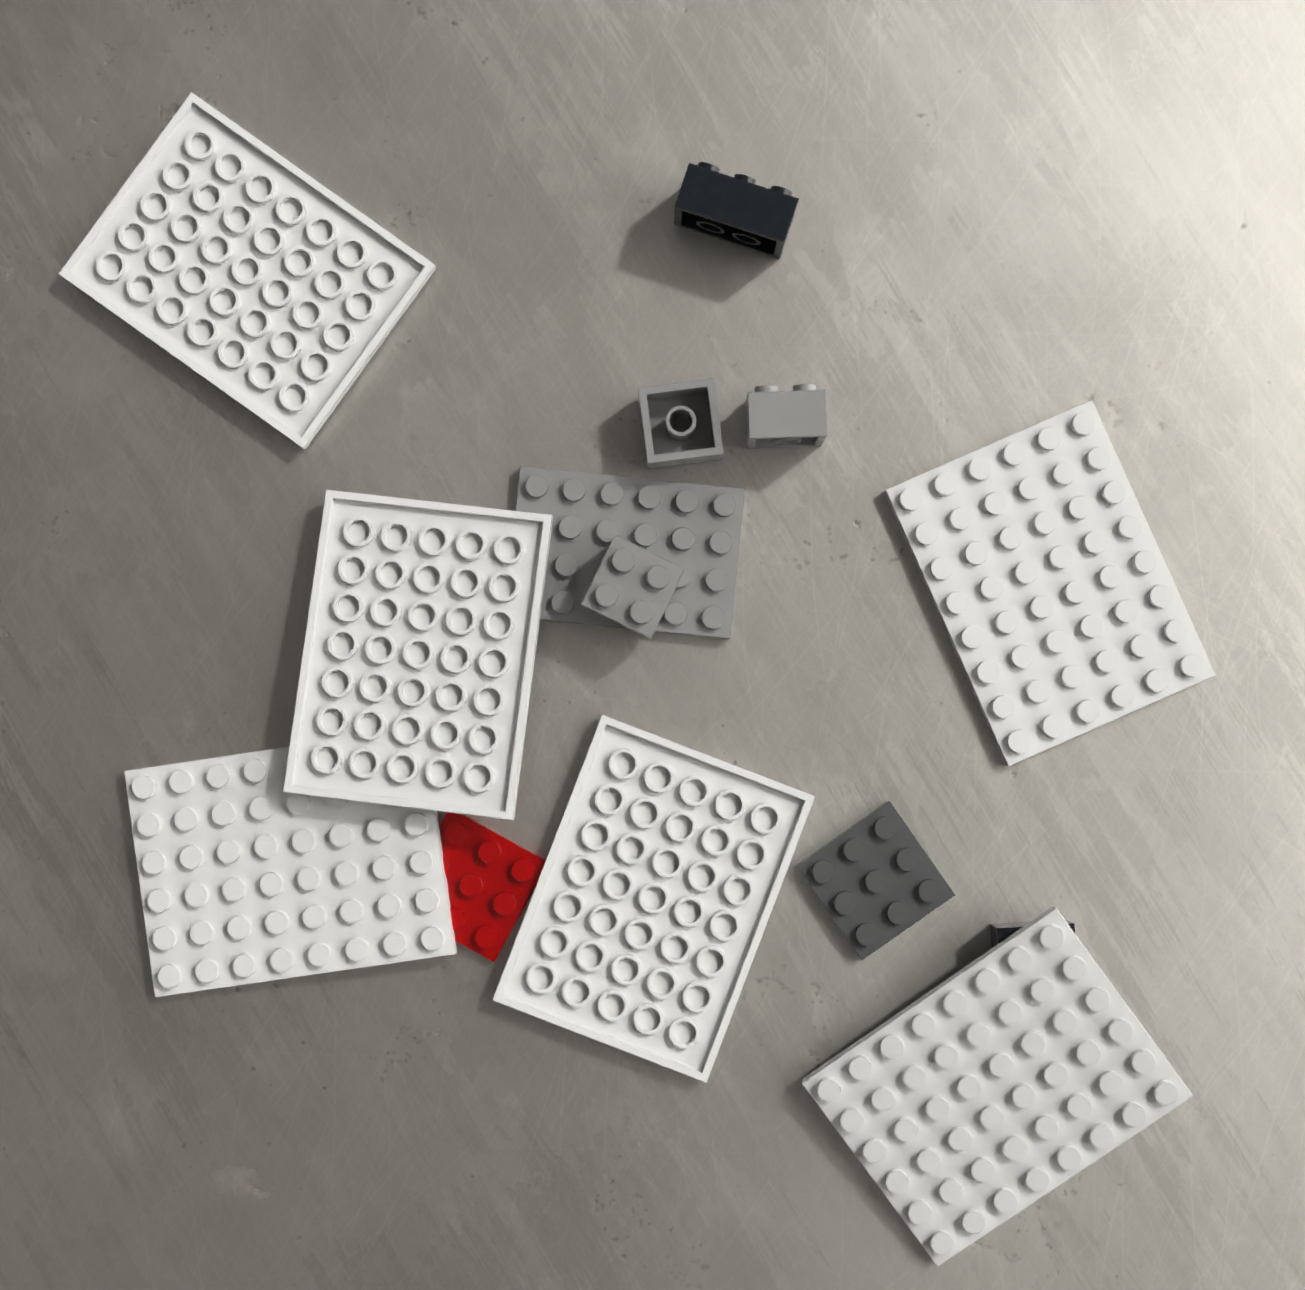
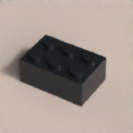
(735, 209)

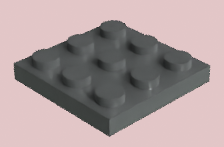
(875, 880)

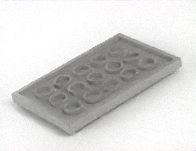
(675, 520)

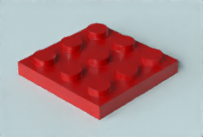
(486, 882)

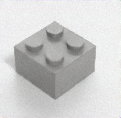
(785, 417)
(680, 423)
(632, 587)

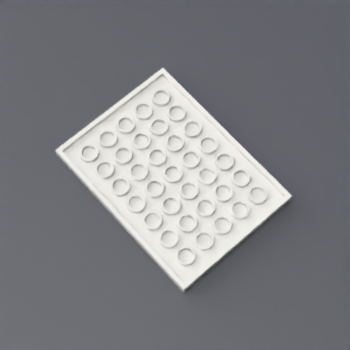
(248, 270)
(1049, 583)
(419, 654)
(275, 881)
(653, 898)
(996, 1086)

